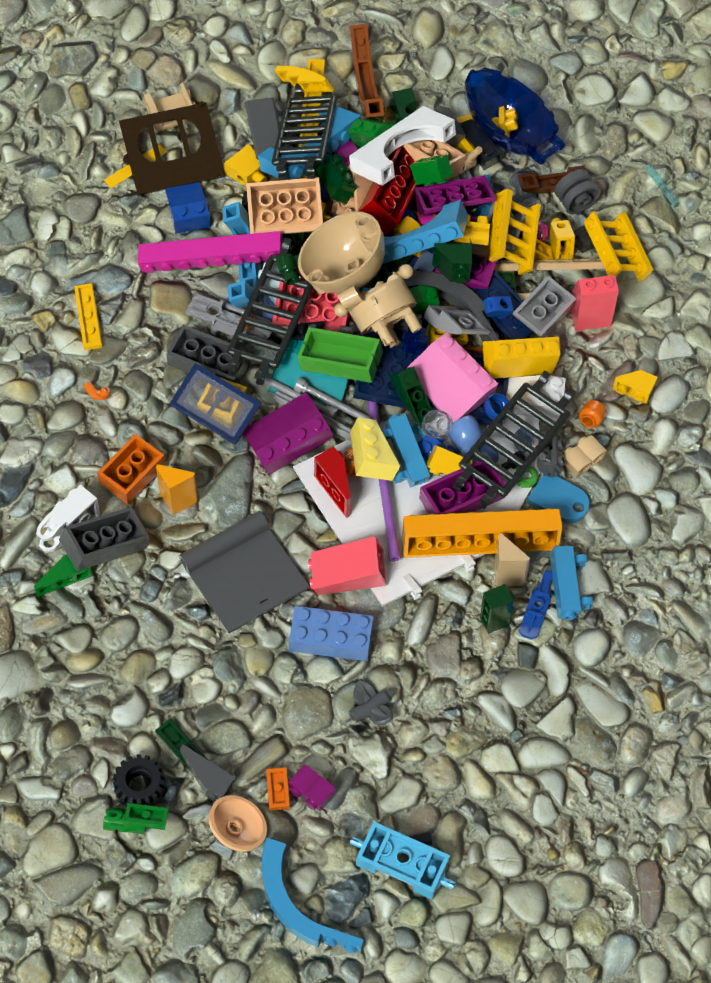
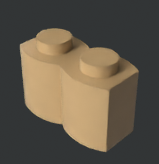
(584, 455)

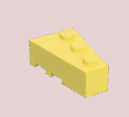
(371, 451)

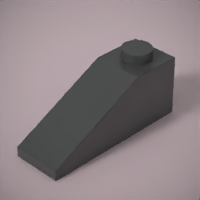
(209, 776)

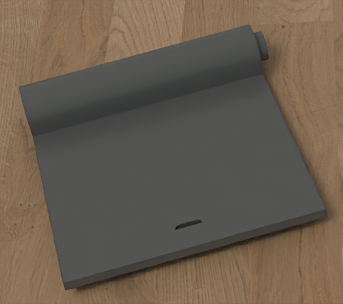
(242, 571)

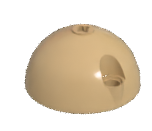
(343, 253)

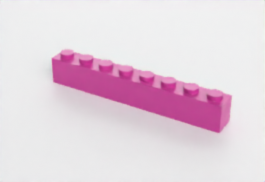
(209, 251)

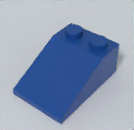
(188, 207)

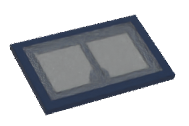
(215, 403)

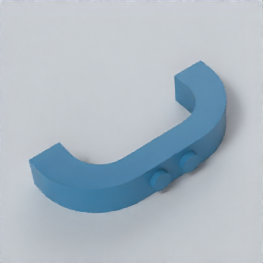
(239, 293)

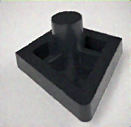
(301, 329)

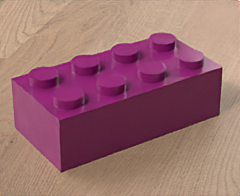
(442, 498)

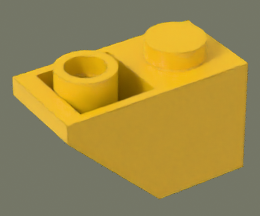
(636, 385)

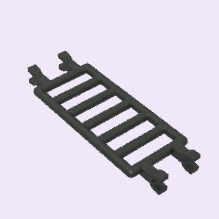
(310, 162)
(266, 363)
(533, 452)

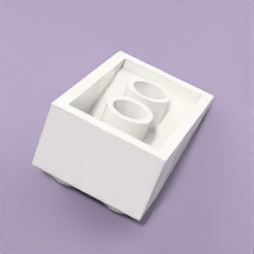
(553, 389)

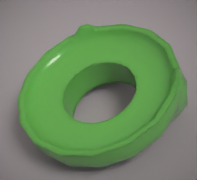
(527, 483)

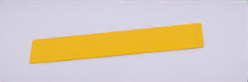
(125, 172)

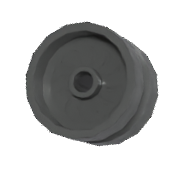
(577, 191)

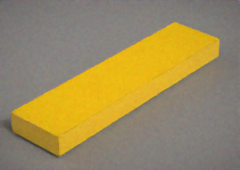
(88, 316)

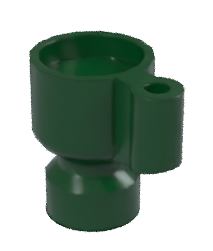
(287, 265)

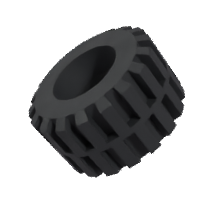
(138, 767)

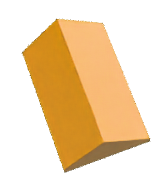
(177, 488)

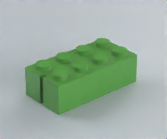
(340, 354)

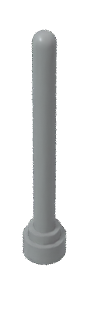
(303, 386)
(330, 411)

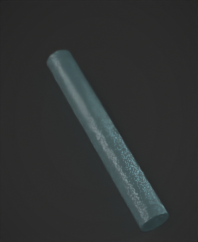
(662, 186)

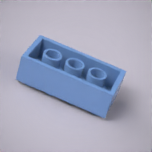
(331, 633)

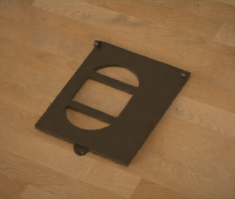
(195, 168)

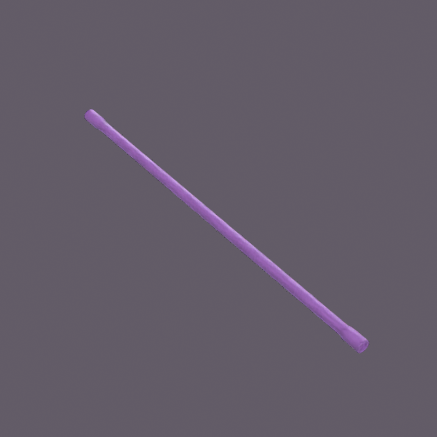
(392, 545)

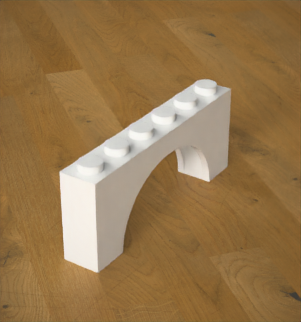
(423, 124)

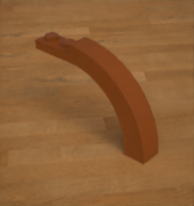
(367, 93)

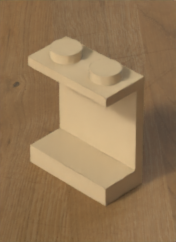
(167, 103)

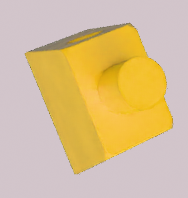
(244, 167)
(561, 232)

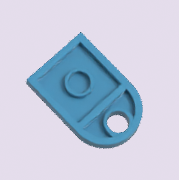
(561, 495)

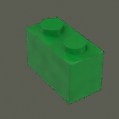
(431, 170)

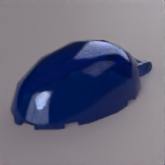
(488, 90)

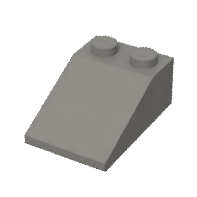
(545, 306)

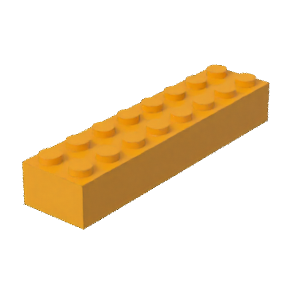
(479, 532)

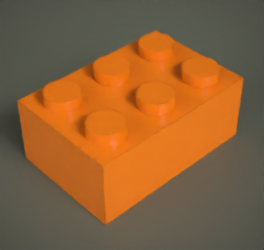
(131, 469)

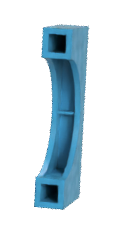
(338, 137)
(443, 228)

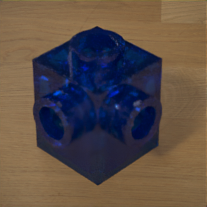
(415, 341)

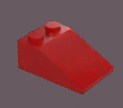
(332, 476)

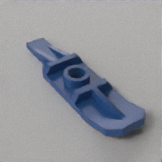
(535, 615)

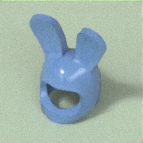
(466, 433)

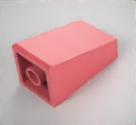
(594, 302)
(348, 567)

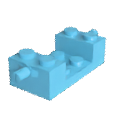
(423, 870)

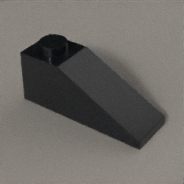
(476, 137)

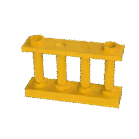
(500, 235)
(629, 240)

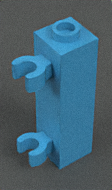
(407, 451)
(565, 582)

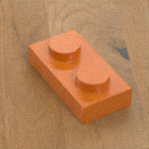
(277, 789)

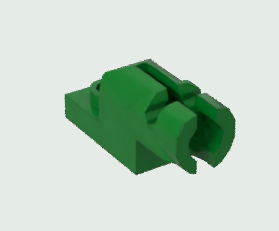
(135, 818)

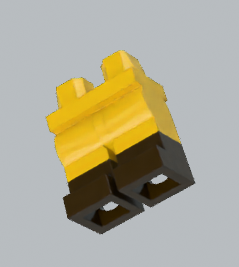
(478, 235)

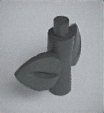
(371, 704)

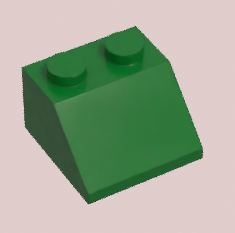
(365, 130)

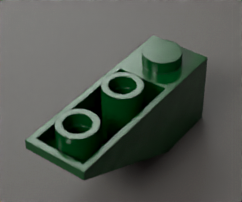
(411, 393)

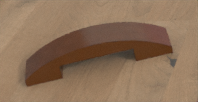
(543, 184)

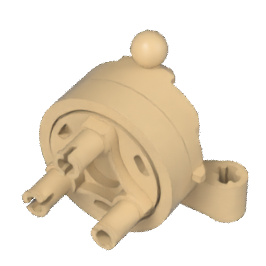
(381, 306)

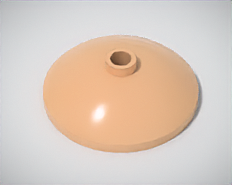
(237, 823)

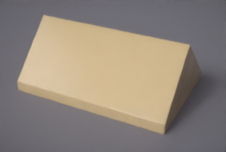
(510, 563)

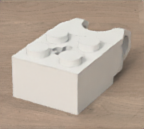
(75, 508)

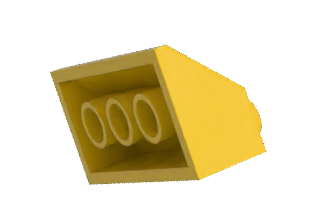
(521, 357)

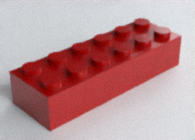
(390, 201)

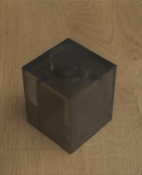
(583, 240)

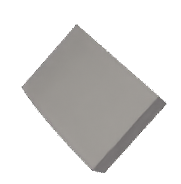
(454, 321)

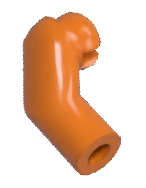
(97, 394)

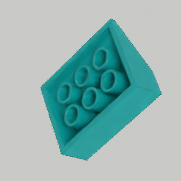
(290, 372)

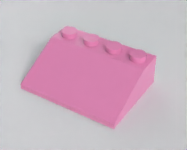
(452, 378)

